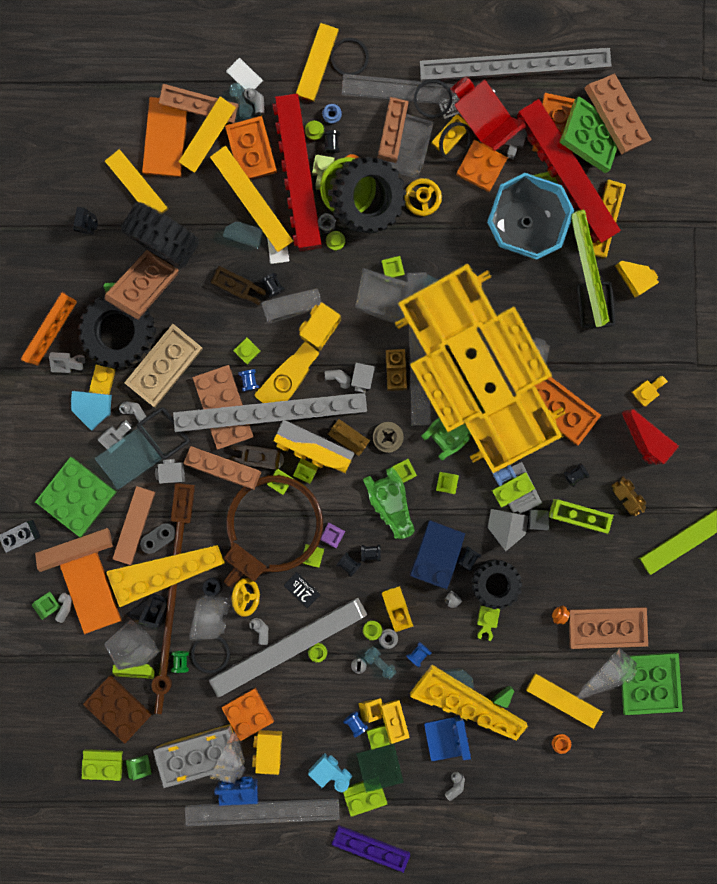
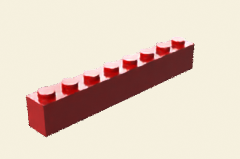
(567, 171)
(298, 172)

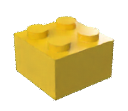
(320, 326)

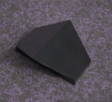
(149, 612)

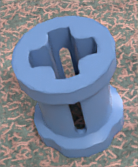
(504, 474)

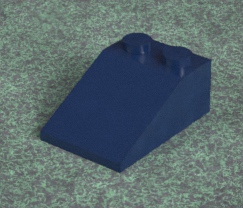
(437, 554)

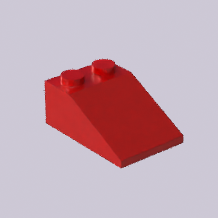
(649, 440)

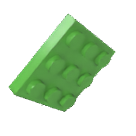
(588, 136)
(76, 497)
(655, 685)

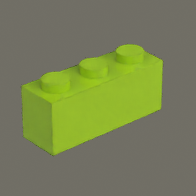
(580, 516)

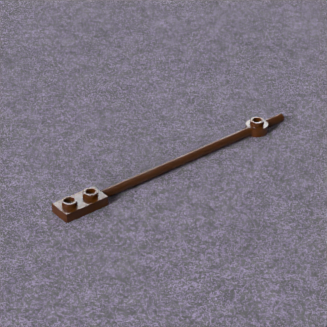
(181, 514)

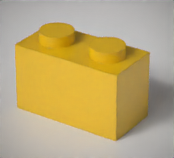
(268, 752)

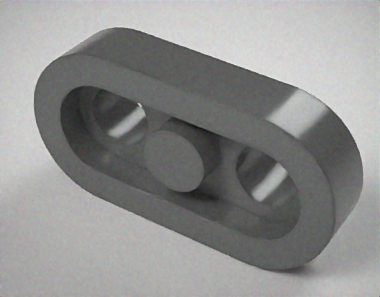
(158, 538)

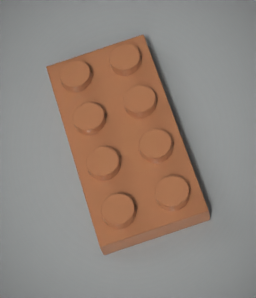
(617, 114)
(141, 284)
(219, 390)
(608, 627)

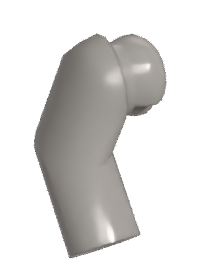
(256, 98)
(340, 376)
(132, 408)
(65, 608)
(261, 628)
(458, 786)

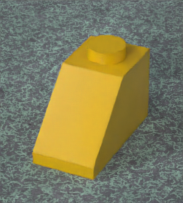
(637, 277)
(397, 609)

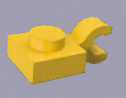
(647, 391)

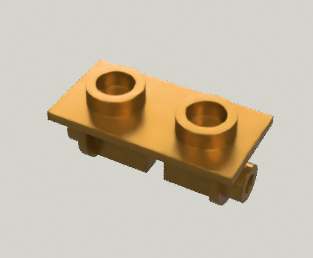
(348, 437)
(634, 502)

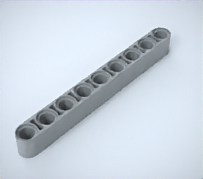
(287, 647)

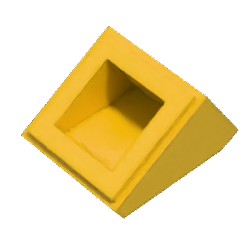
(371, 710)

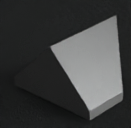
(507, 527)

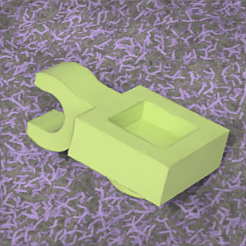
(319, 167)

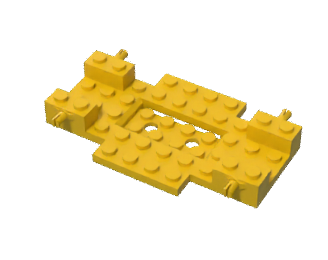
(449, 315)

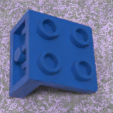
(447, 738)
(237, 793)

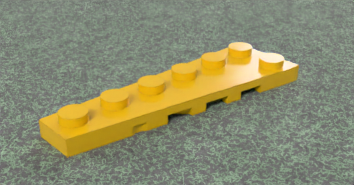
(152, 576)
(453, 696)

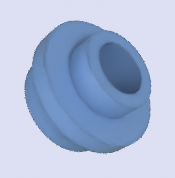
(329, 108)

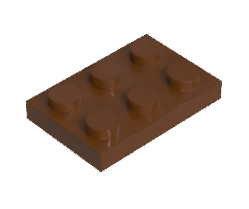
(117, 709)

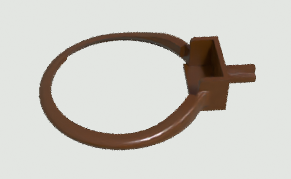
(246, 563)

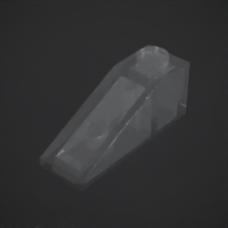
(290, 305)

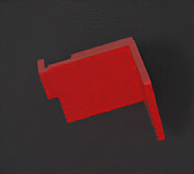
(485, 113)

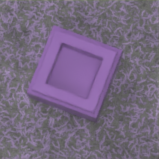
(332, 535)

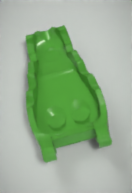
(449, 441)
(390, 501)

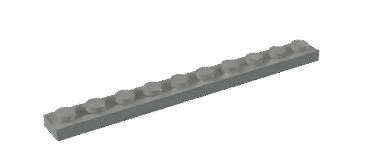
(516, 64)
(269, 412)

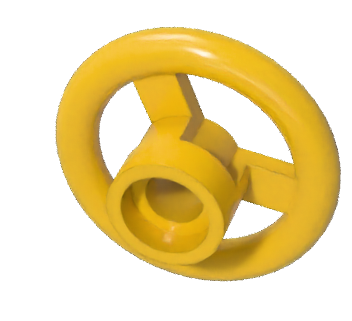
(423, 190)
(242, 597)

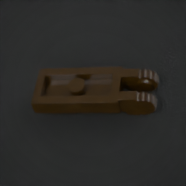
(236, 285)
(257, 456)

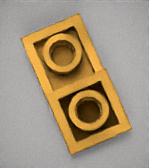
(396, 370)

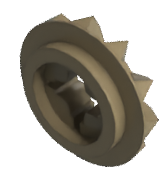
(397, 437)

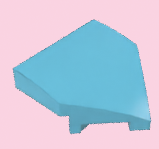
(91, 407)

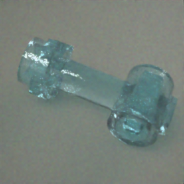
(245, 109)
(372, 655)

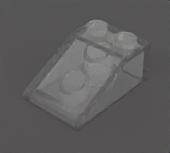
(413, 146)
(381, 295)
(209, 617)
(612, 674)

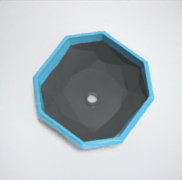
(540, 203)

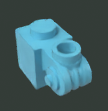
(326, 770)

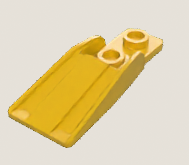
(288, 376)

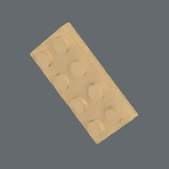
(163, 365)

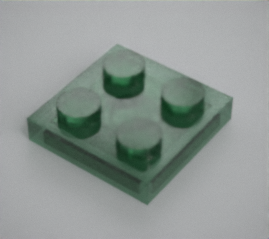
(380, 768)

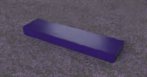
(371, 848)

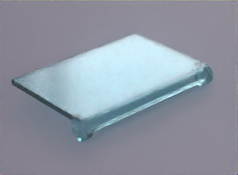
(128, 458)

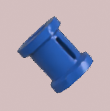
(248, 380)
(419, 654)
(355, 724)

